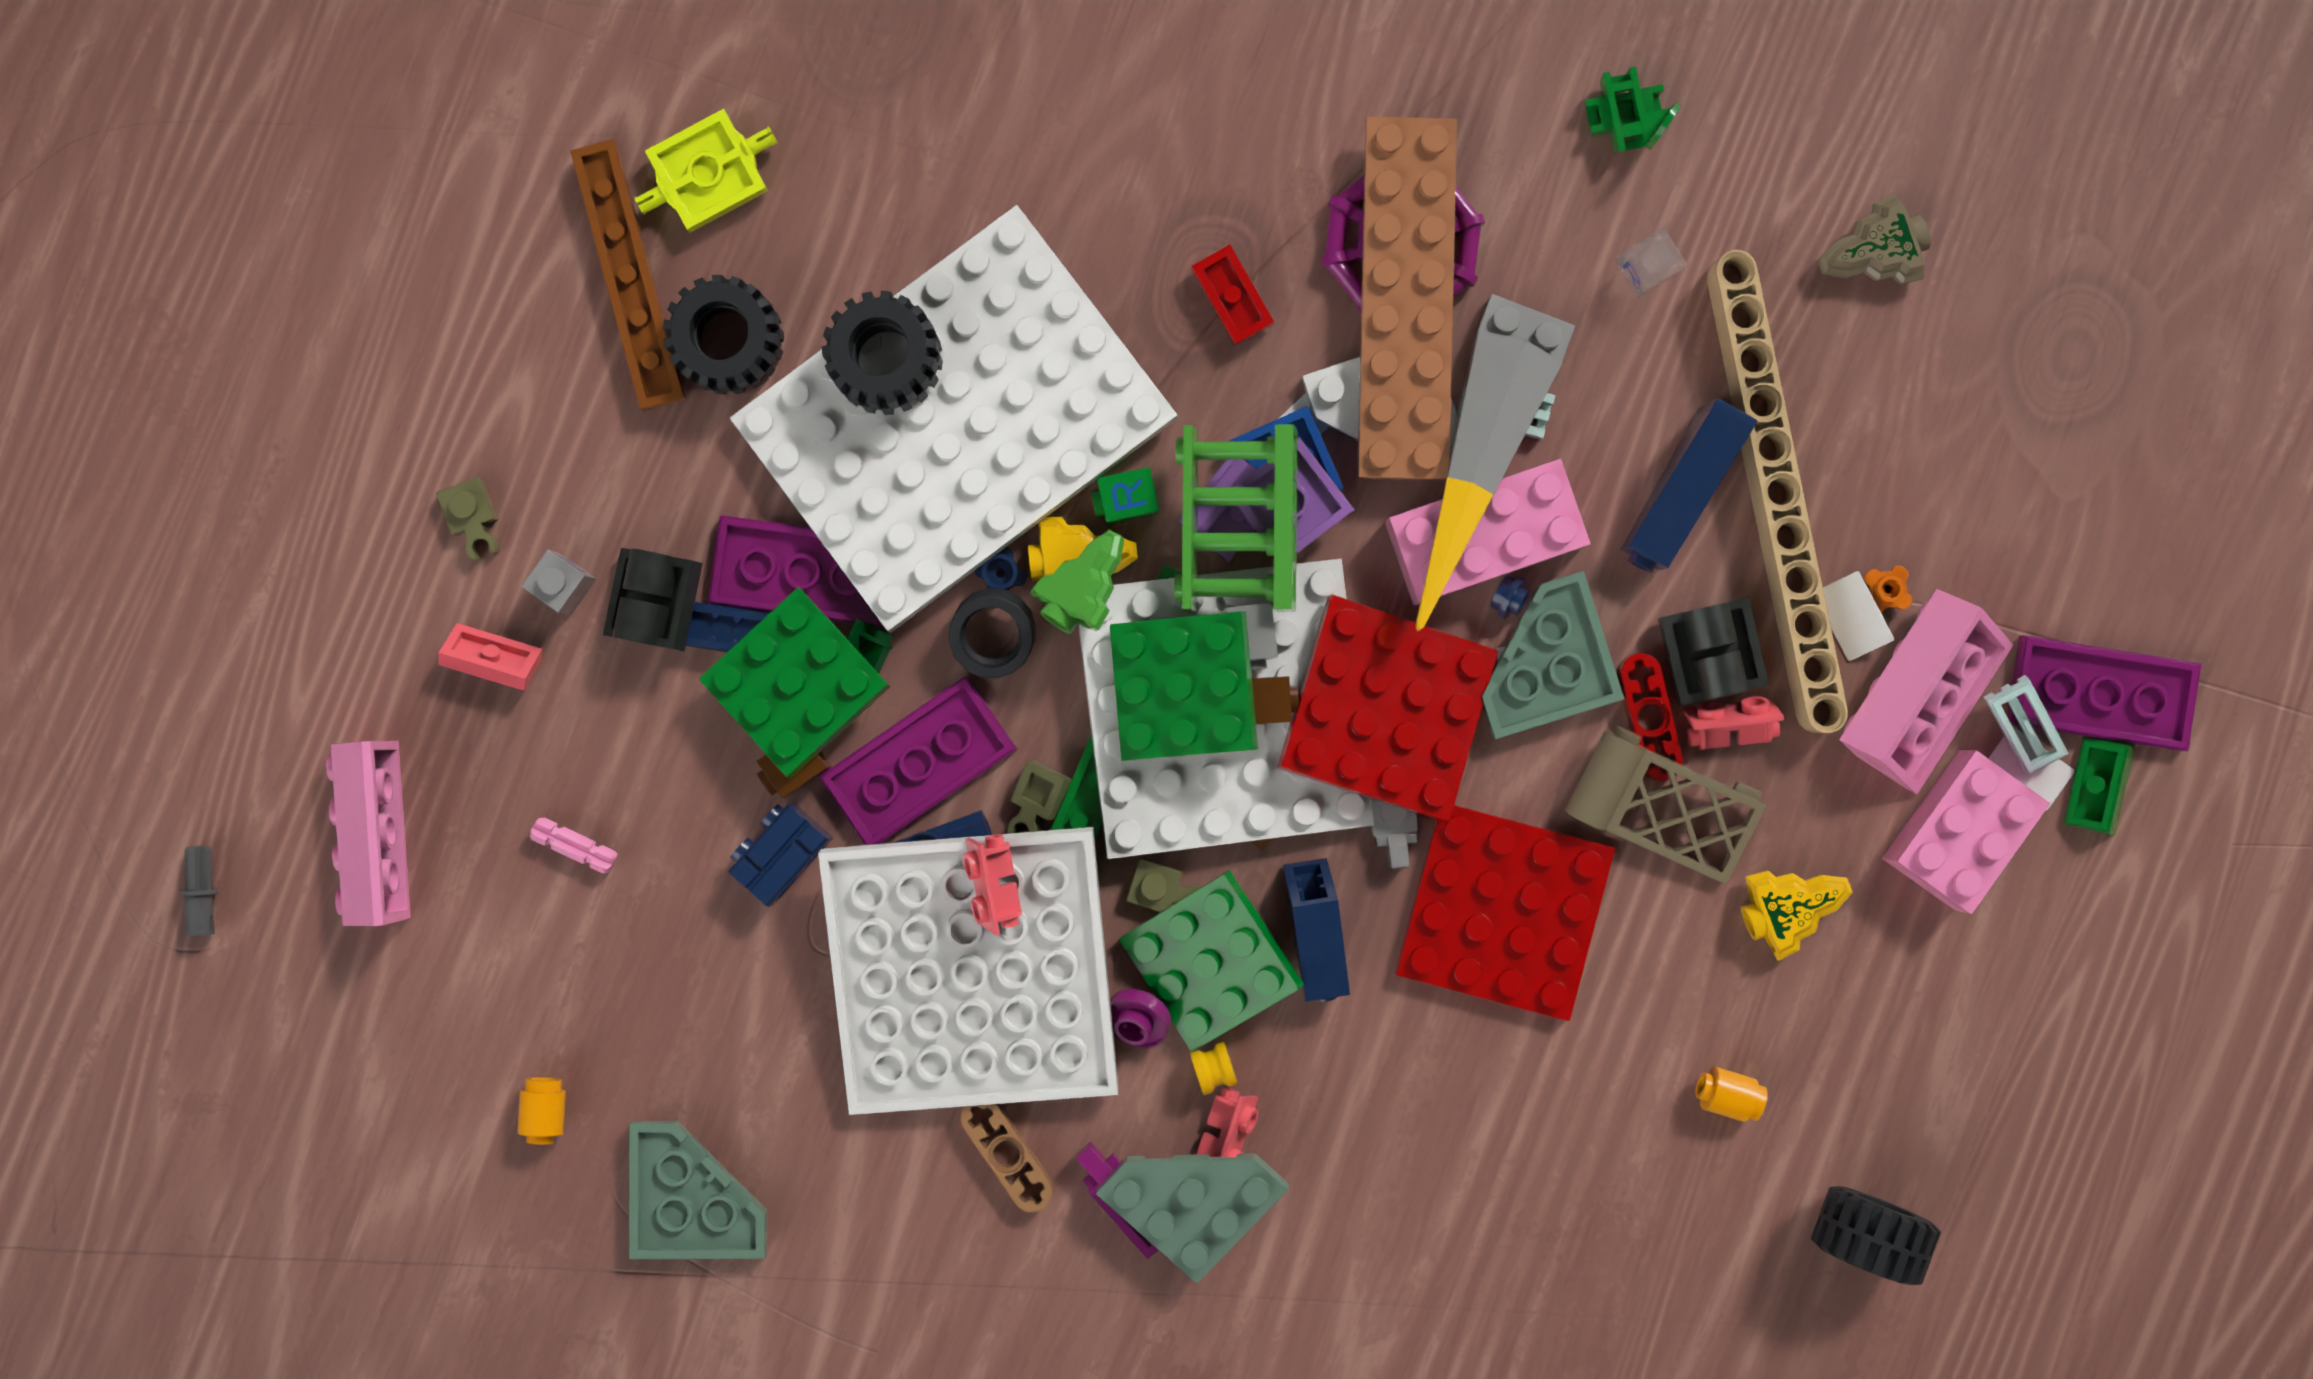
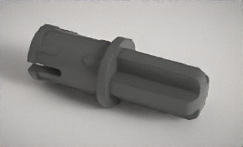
(198, 891)

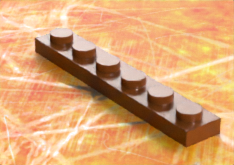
(627, 274)

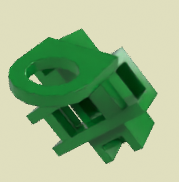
(1617, 114)

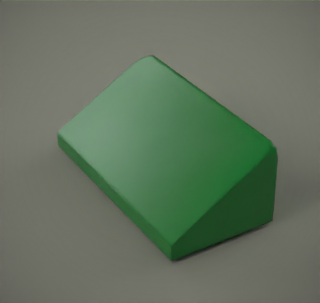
(2099, 786)

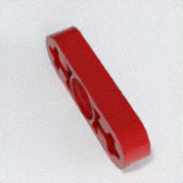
(1651, 682)

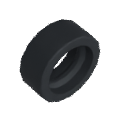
(977, 663)

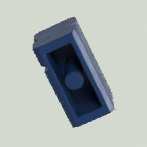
(779, 853)

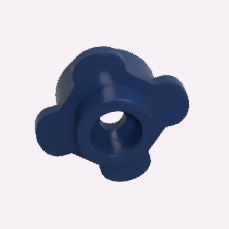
(1003, 560)

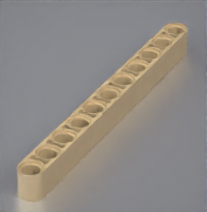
(1793, 510)

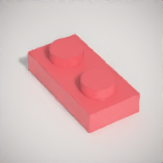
(490, 656)

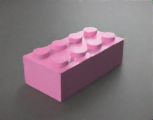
(1524, 524)

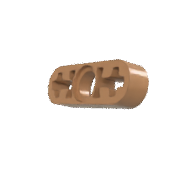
(1034, 1174)

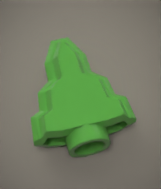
(1081, 586)

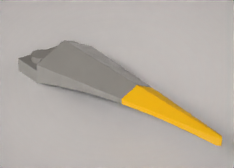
(1506, 381)

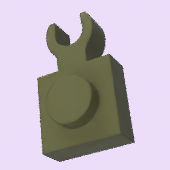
(468, 511)
(1039, 795)
(1157, 886)

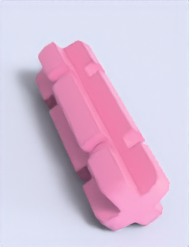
(573, 845)

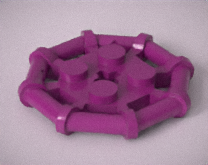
(1343, 209)

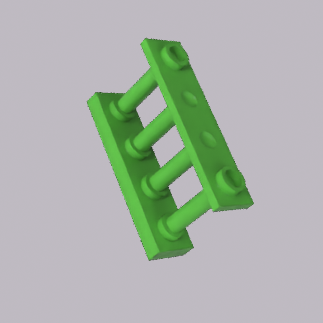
(1277, 541)

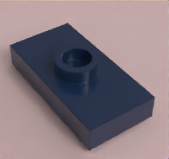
(720, 626)

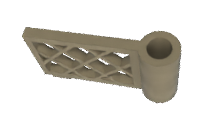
(1618, 772)

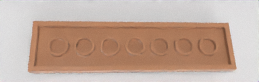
(1407, 298)

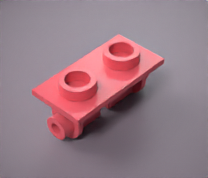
(1753, 718)
(993, 901)
(1234, 1118)

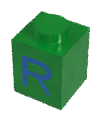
(1125, 496)

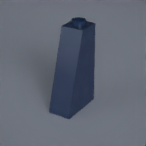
(1687, 484)

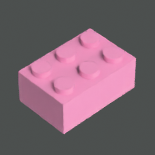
(1966, 830)

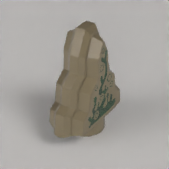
(1881, 246)

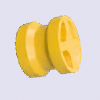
(1213, 1068)

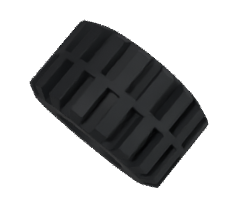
(697, 309)
(863, 322)
(1875, 1235)

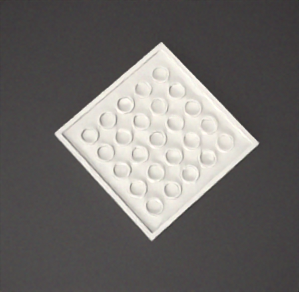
(1211, 796)
(945, 1007)

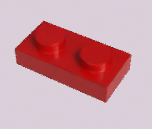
(1232, 295)

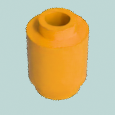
(1731, 1094)
(541, 1110)

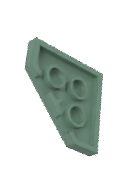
(1552, 662)
(687, 1200)
(1193, 1203)

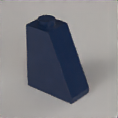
(1317, 930)

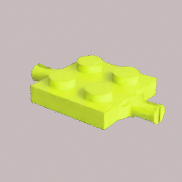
(706, 170)

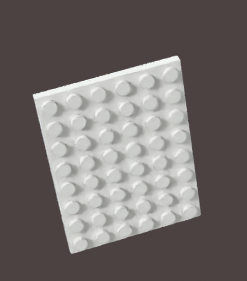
(1019, 423)

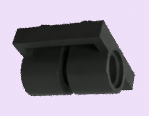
(652, 598)
(1713, 651)

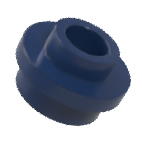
(1510, 596)

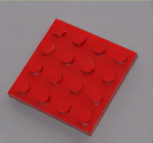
(1387, 709)
(1505, 912)

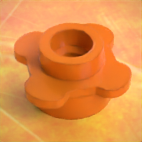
(1896, 579)

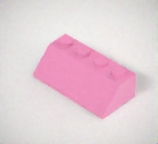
(1927, 690)
(369, 833)

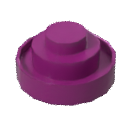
(1139, 1018)

